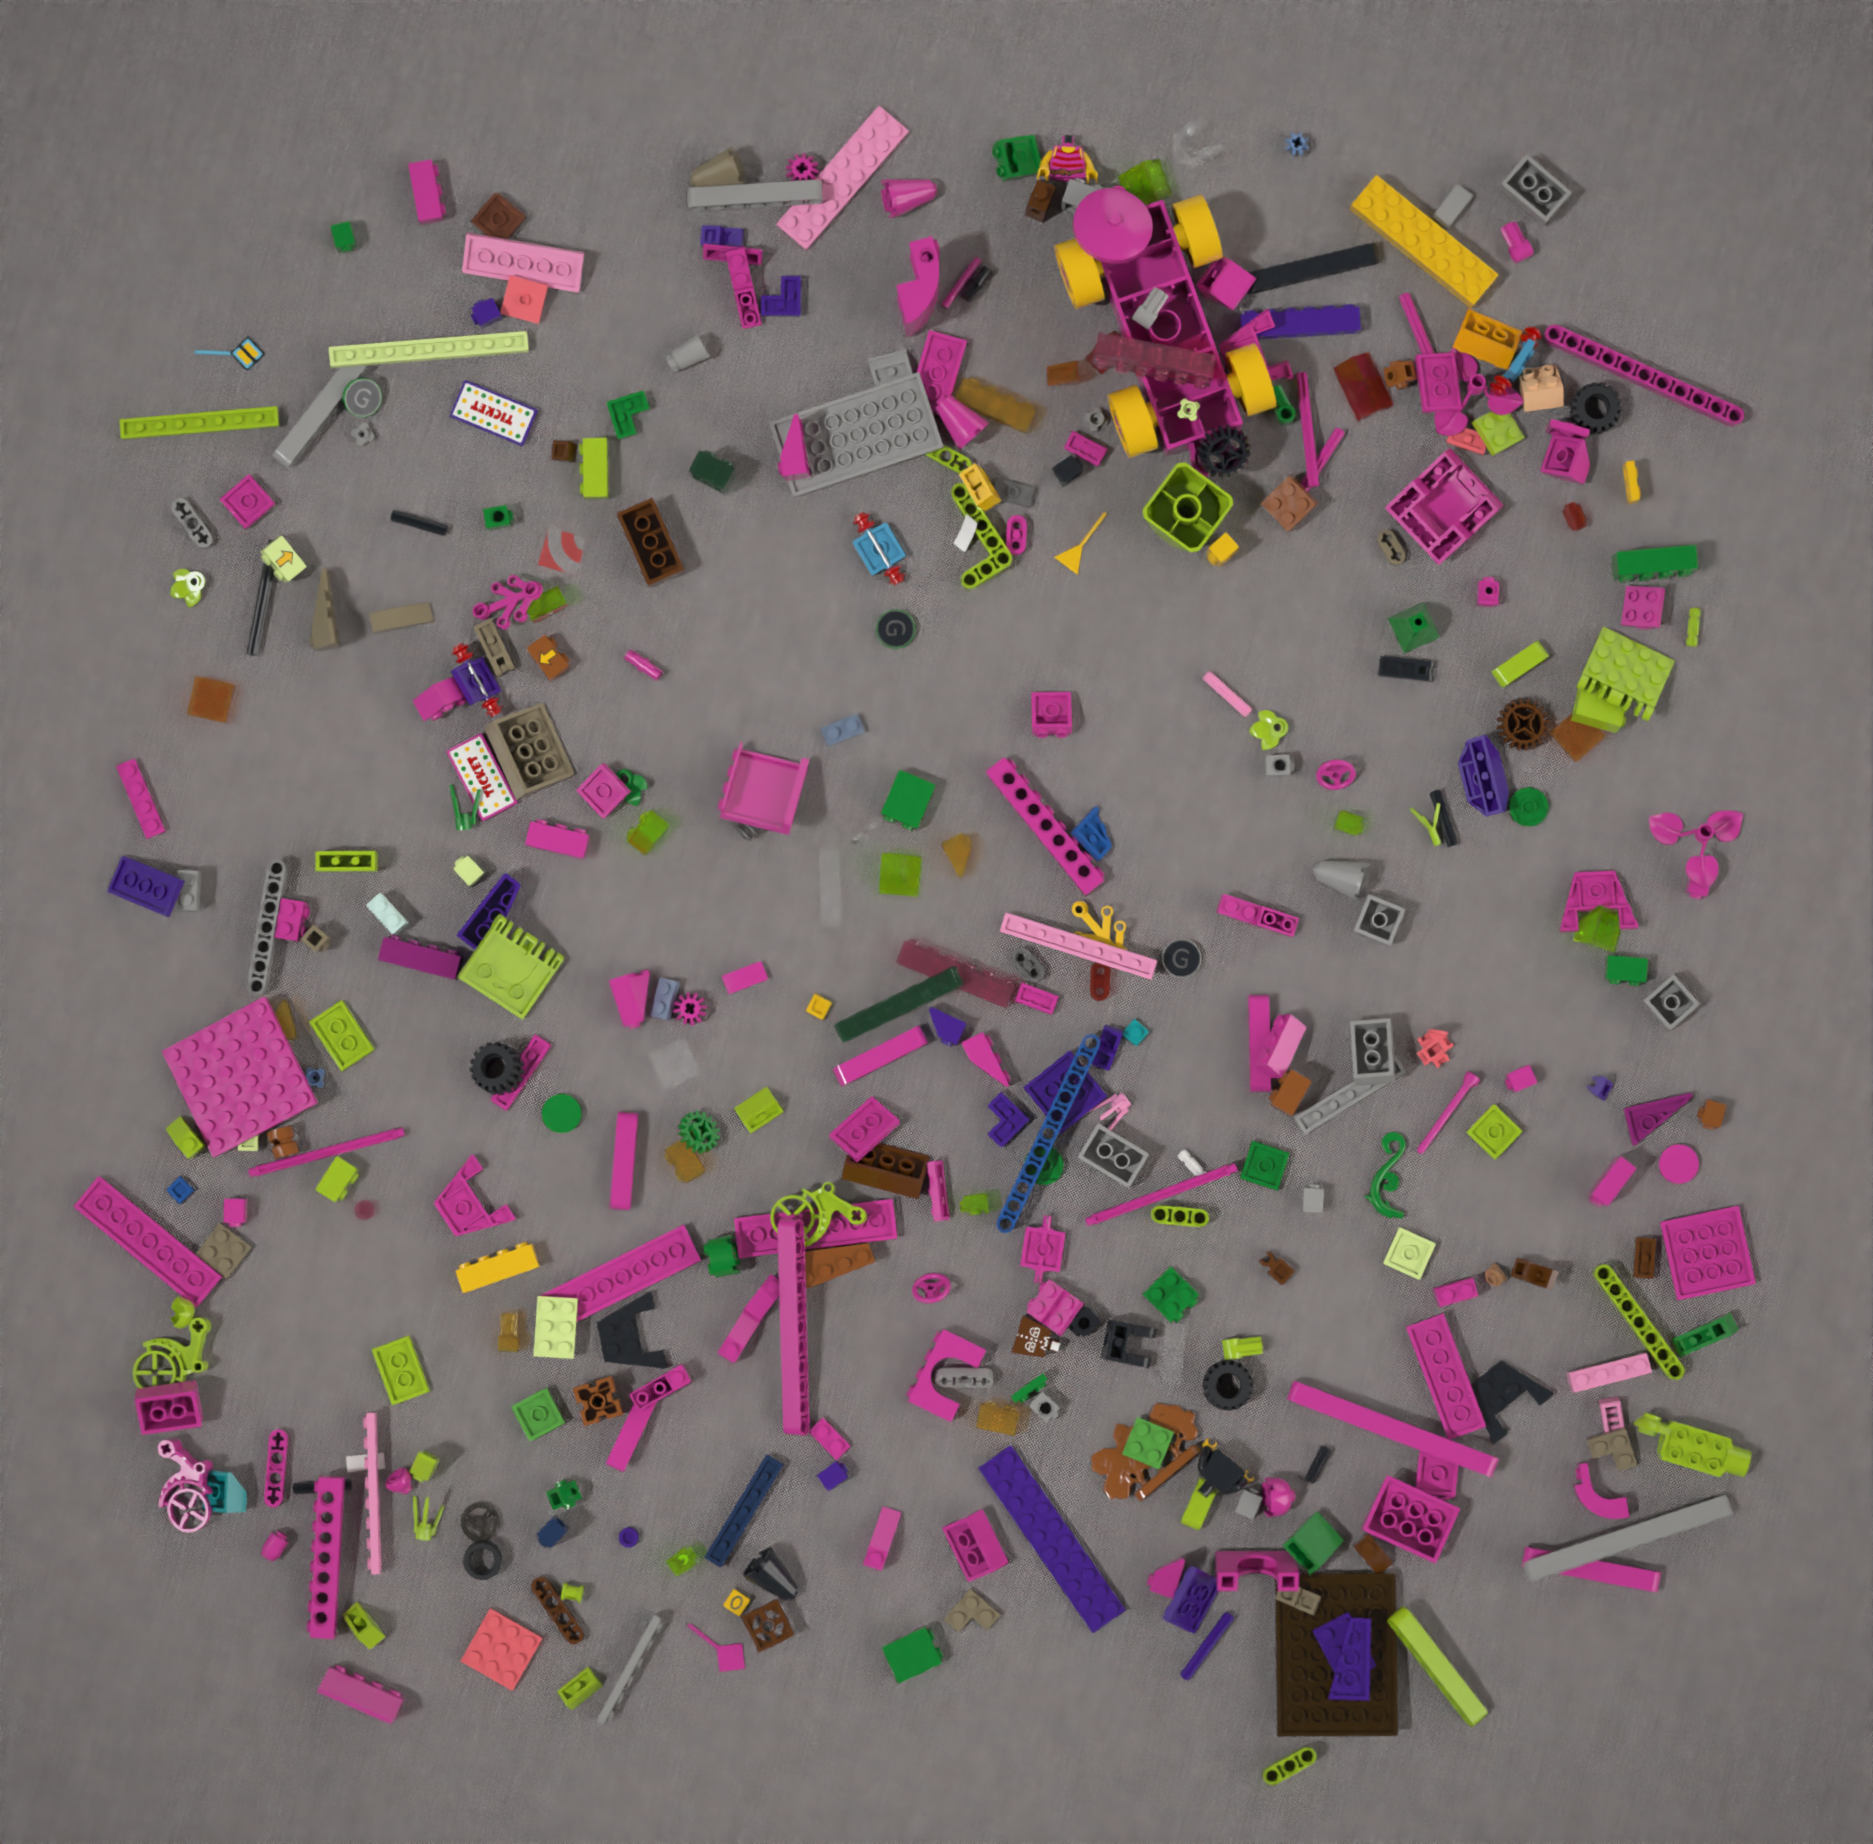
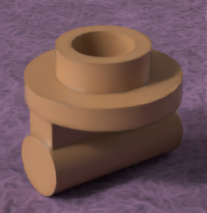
(1495, 1275)

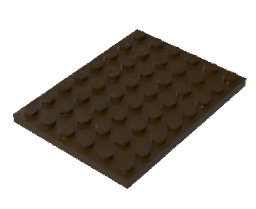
(1306, 1675)

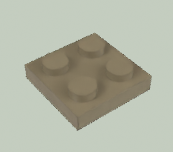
(223, 1250)

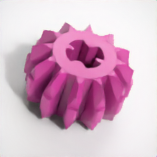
(809, 171)
(683, 1008)

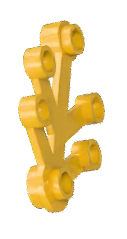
(1103, 933)

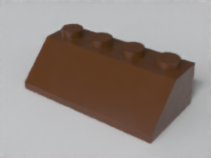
(888, 1170)

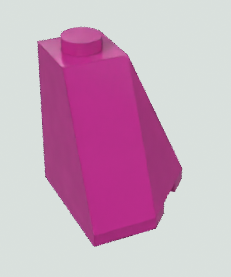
(631, 997)

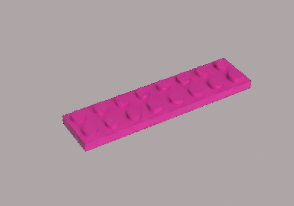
(757, 1237)
(147, 1241)
(630, 1272)

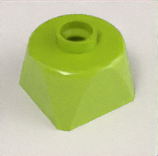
(1190, 488)

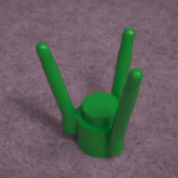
(463, 821)

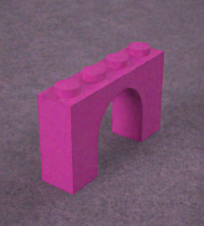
(946, 1346)
(1233, 1564)

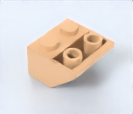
(1541, 388)

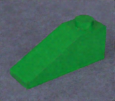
(1705, 1334)

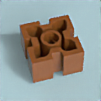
(609, 1406)

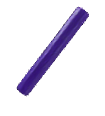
(1206, 1646)

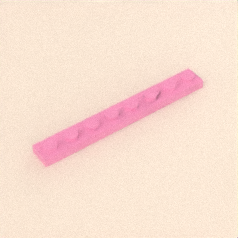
(1078, 945)
(372, 1484)

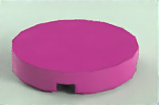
(1678, 1164)

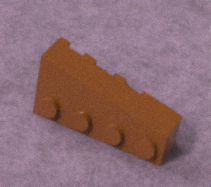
(833, 1262)

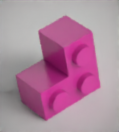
(439, 698)

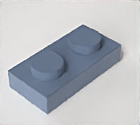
(842, 730)
(664, 999)

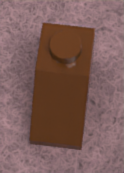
(1372, 1554)

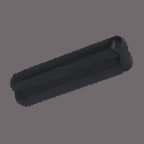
(1317, 1464)

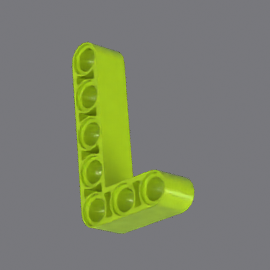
(983, 536)

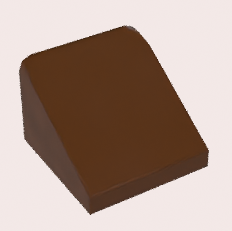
(564, 451)

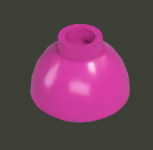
(399, 1481)

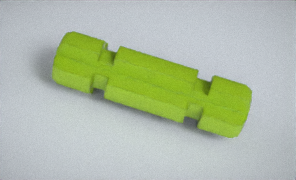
(1693, 627)

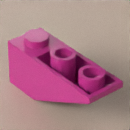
(981, 1055)
(660, 1387)

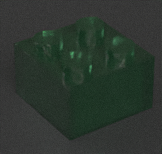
(712, 472)

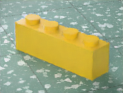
(498, 1268)

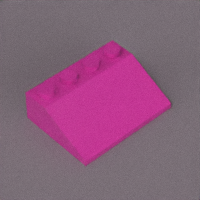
(1410, 1519)

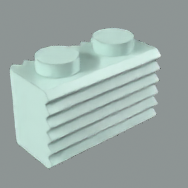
(387, 914)

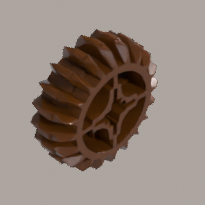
(1529, 731)

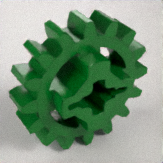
(698, 1132)

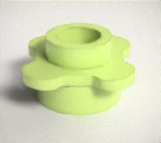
(1185, 404)

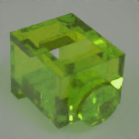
(974, 1204)

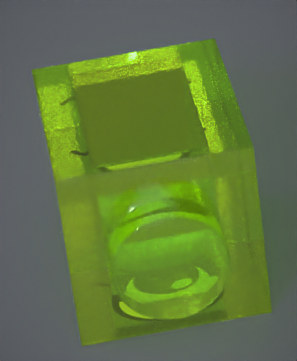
(1349, 823)
(682, 1560)

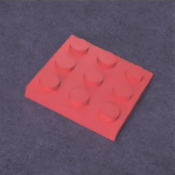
(501, 1649)

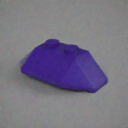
(1483, 776)

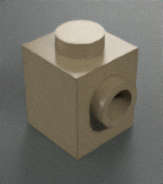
(316, 939)

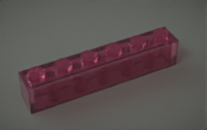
(975, 982)

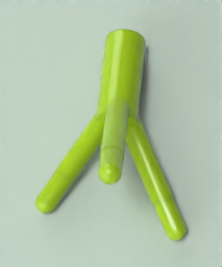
(1431, 829)

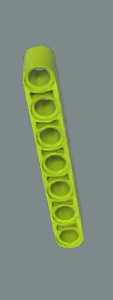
(1647, 1326)
(1437, 1666)

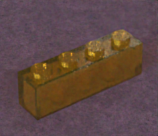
(995, 405)

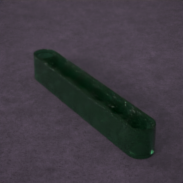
(899, 1004)

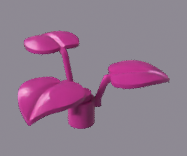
(1455, 422)
(1701, 870)

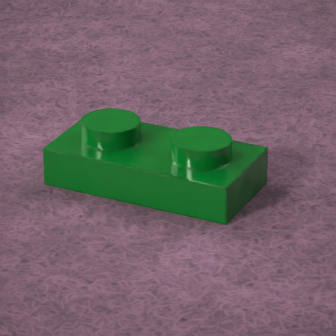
(1023, 1393)

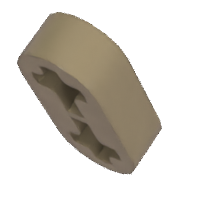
(1395, 545)

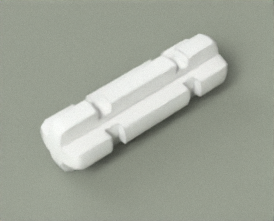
(1191, 1163)

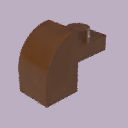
(1534, 1274)

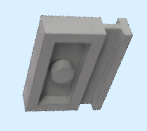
(889, 367)

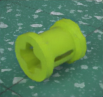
(572, 1592)

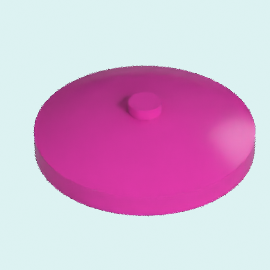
(1112, 225)

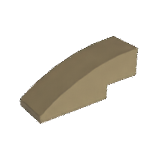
(401, 617)

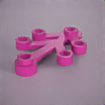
(510, 602)

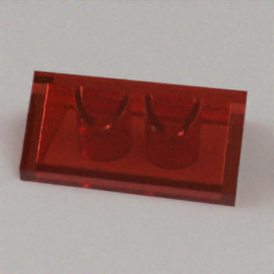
(1363, 386)

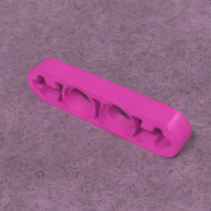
(278, 1468)

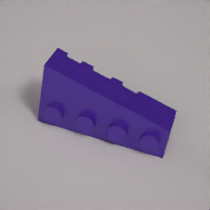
(496, 902)

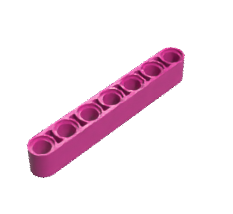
(1607, 1572)

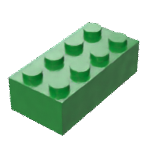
(1654, 563)

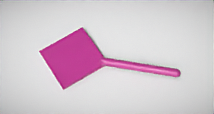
(729, 1656)

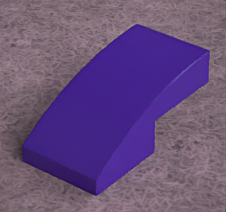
(722, 236)
(1108, 1046)

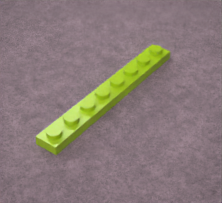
(199, 423)

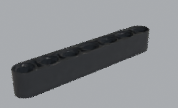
(1314, 268)

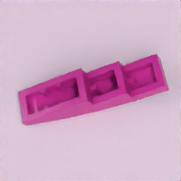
(629, 1437)

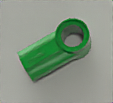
(1282, 404)

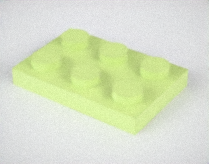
(555, 1327)

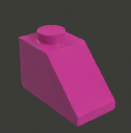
(763, 1298)

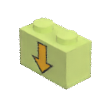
(282, 559)

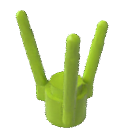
(423, 1529)

